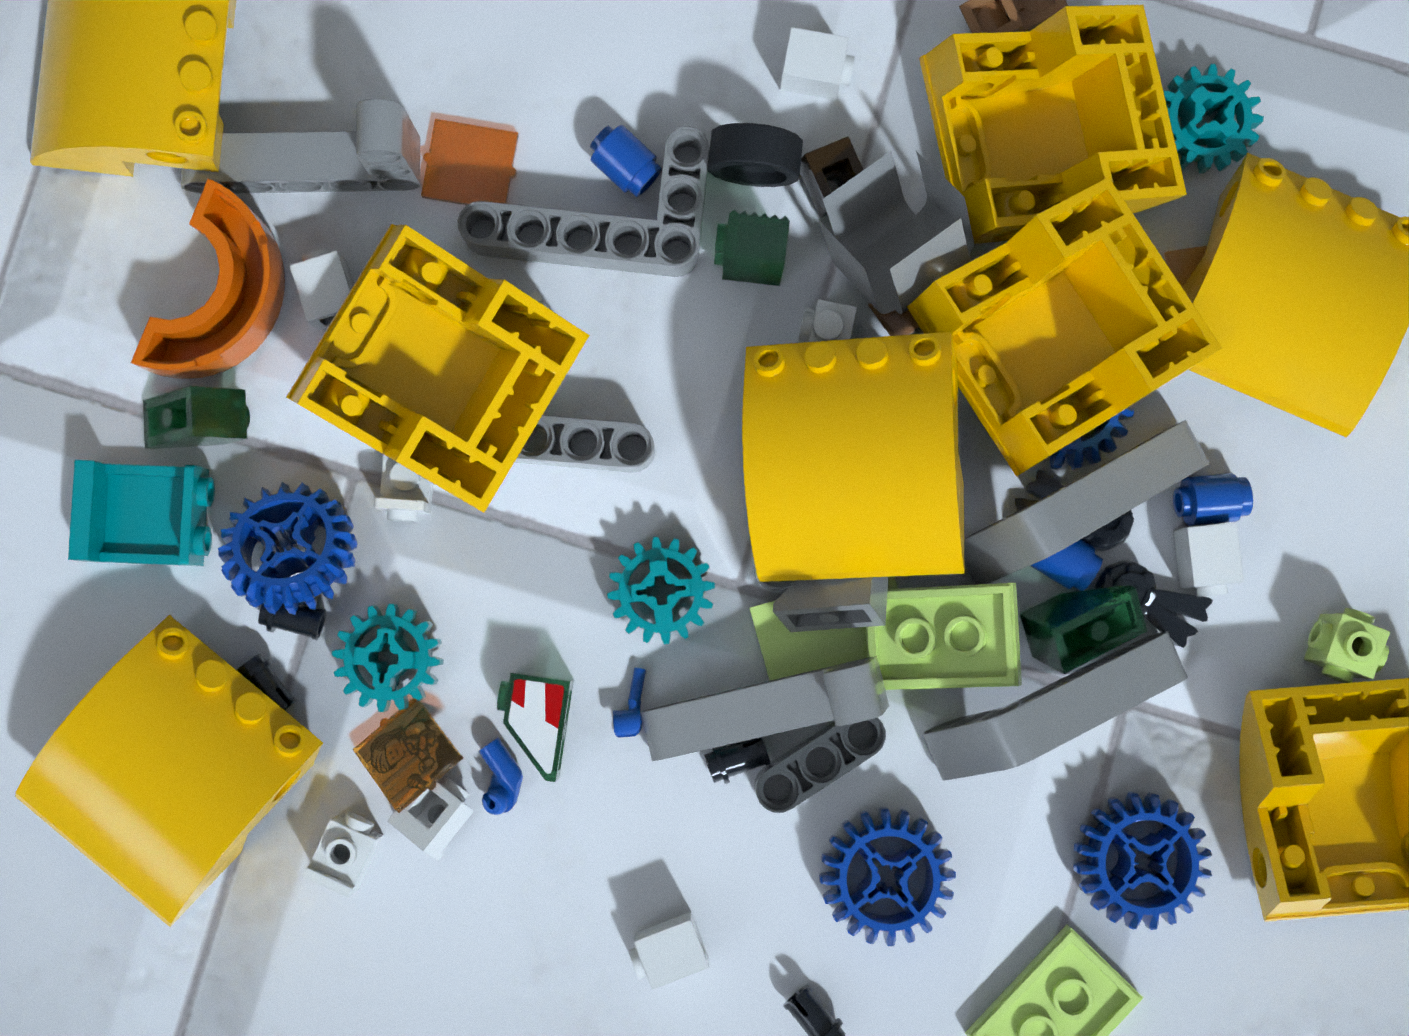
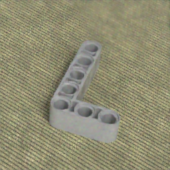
(375, 157)
(606, 229)
(606, 454)
(1083, 505)
(839, 693)
(1056, 712)

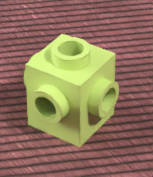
(1347, 645)

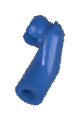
(505, 779)

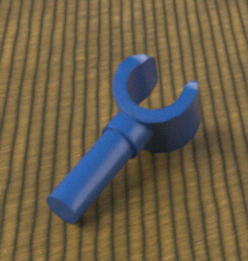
(629, 721)

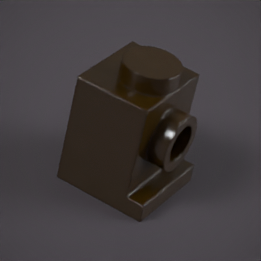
(831, 162)

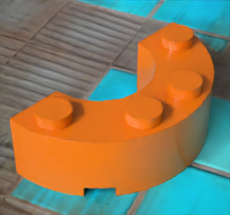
(239, 309)

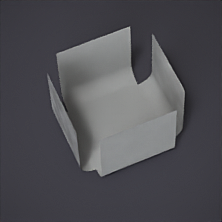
(888, 247)

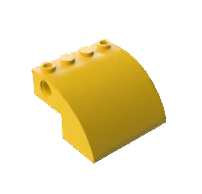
(131, 85)
(1050, 115)
(1302, 294)
(1064, 325)
(438, 366)
(853, 458)
(167, 769)
(1327, 798)

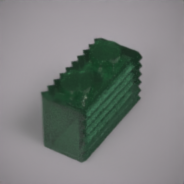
(752, 248)

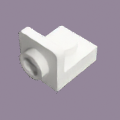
(403, 492)

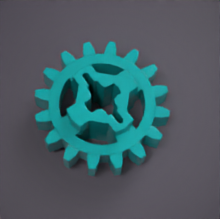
(1222, 136)
(659, 568)
(386, 679)

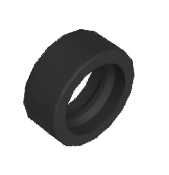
(755, 155)

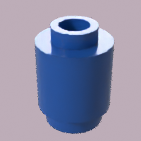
(625, 160)
(1213, 499)
(1072, 566)

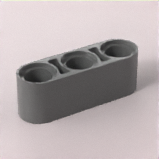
(805, 783)

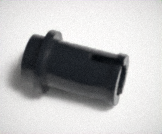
(305, 621)
(263, 677)
(736, 759)
(812, 1014)

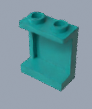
(140, 514)

